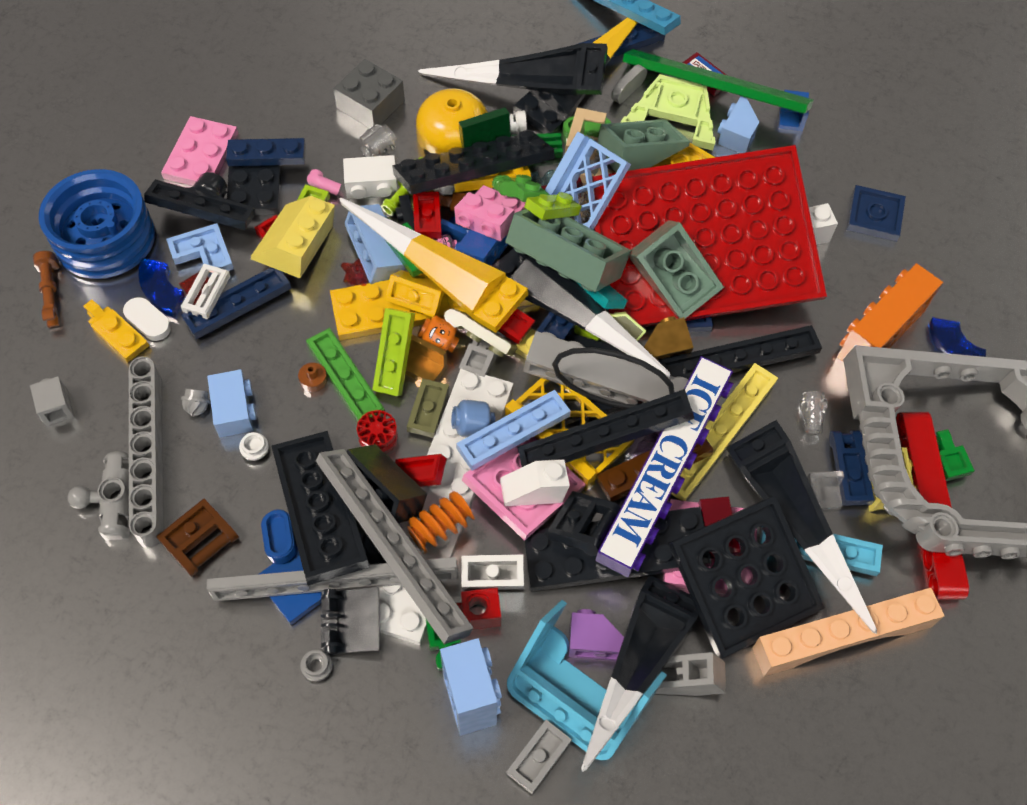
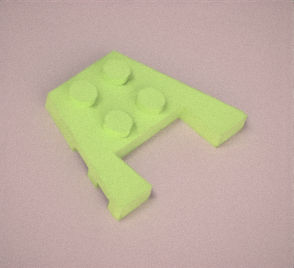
(678, 102)

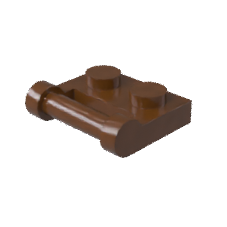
(191, 530)

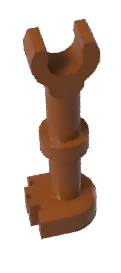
(45, 263)

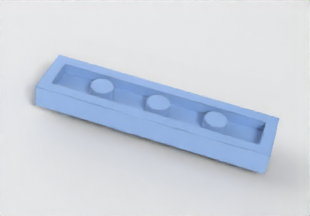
(513, 430)

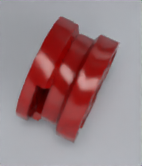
(377, 431)

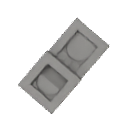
(478, 358)

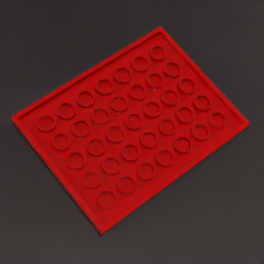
(741, 214)

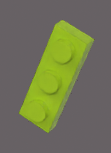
(393, 351)

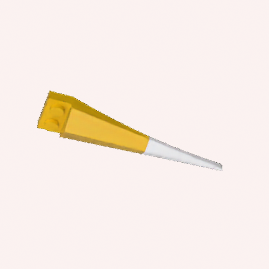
(475, 286)

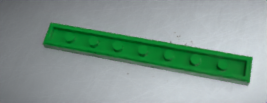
(719, 81)

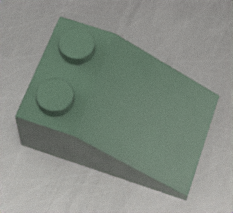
(641, 142)
(675, 269)

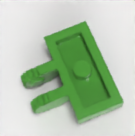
(519, 187)

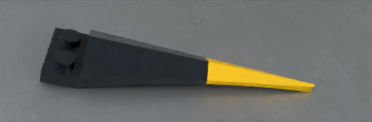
(549, 110)

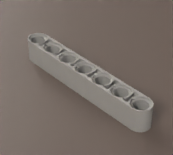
(147, 461)

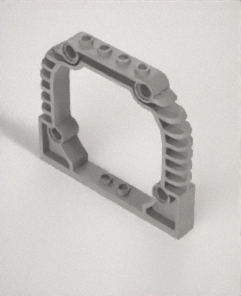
(875, 397)

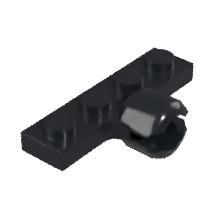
(201, 200)

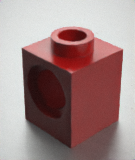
(489, 599)

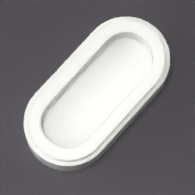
(147, 319)

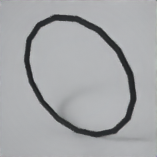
(609, 353)

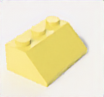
(296, 235)

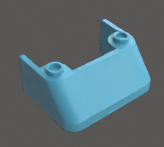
(564, 693)

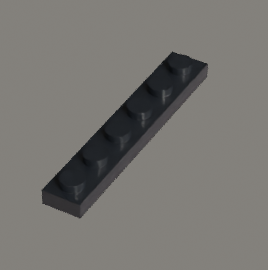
(743, 354)
(610, 430)

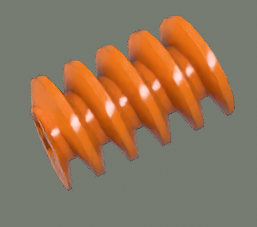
(439, 521)

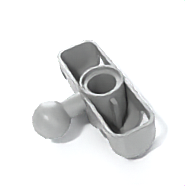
(113, 479)

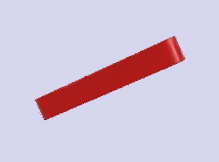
(916, 433)

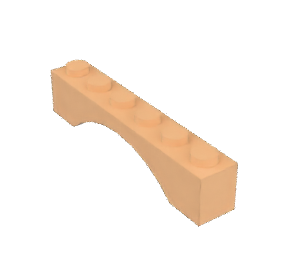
(815, 639)

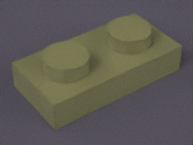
(428, 408)

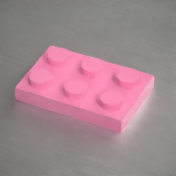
(198, 150)

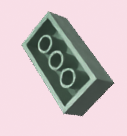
(569, 249)

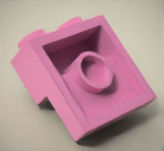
(487, 212)

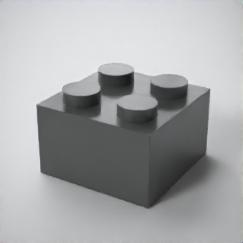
(369, 94)

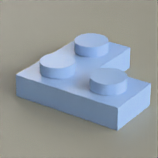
(202, 243)

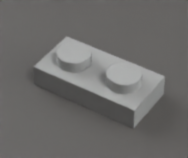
(538, 756)

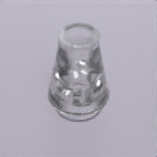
(813, 410)

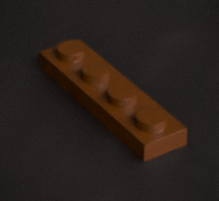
(619, 479)

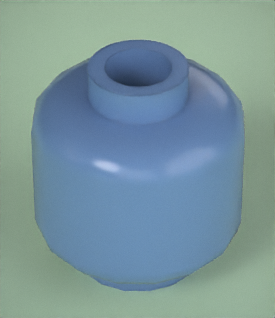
(471, 417)

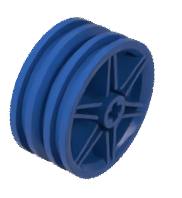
(103, 237)

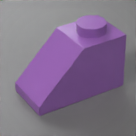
(593, 636)

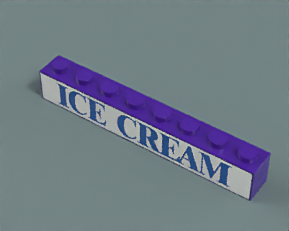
(663, 472)

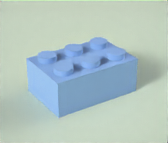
(470, 687)

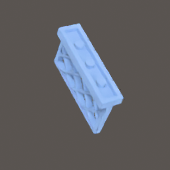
(576, 162)

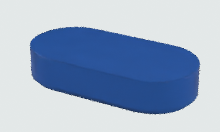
(278, 537)

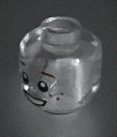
(378, 141)

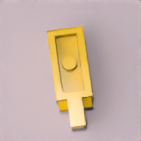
(115, 331)

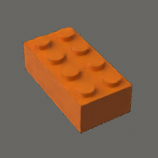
(894, 313)

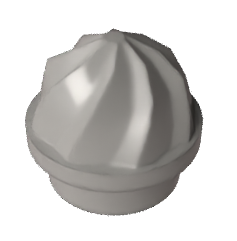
(195, 401)

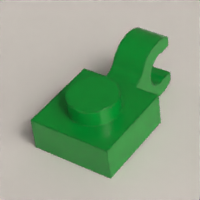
(953, 459)

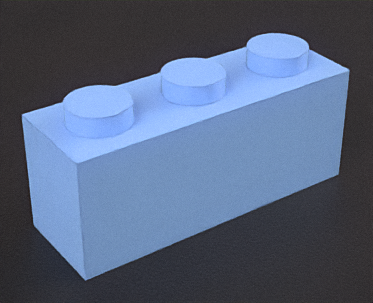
(373, 251)

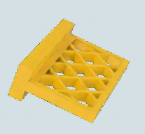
(580, 466)

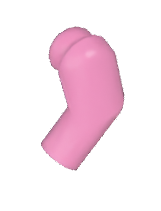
(317, 180)

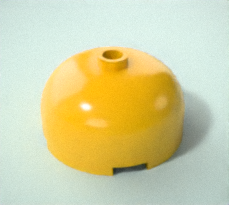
(439, 118)

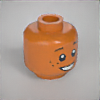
(439, 333)

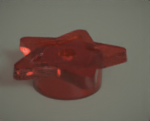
(353, 278)

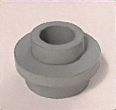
(312, 657)

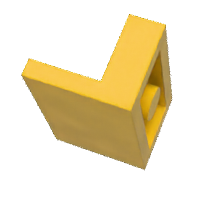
(414, 293)

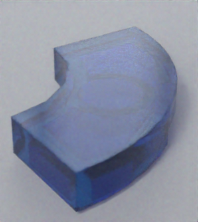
(158, 289)
(950, 339)

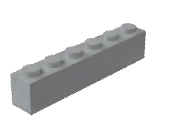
(596, 373)

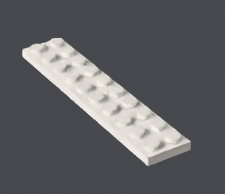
(398, 611)

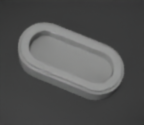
(628, 83)

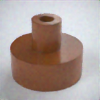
(312, 377)

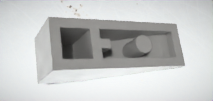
(694, 675)

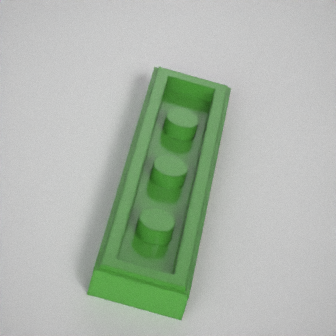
(344, 374)

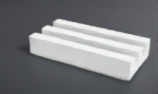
(214, 295)

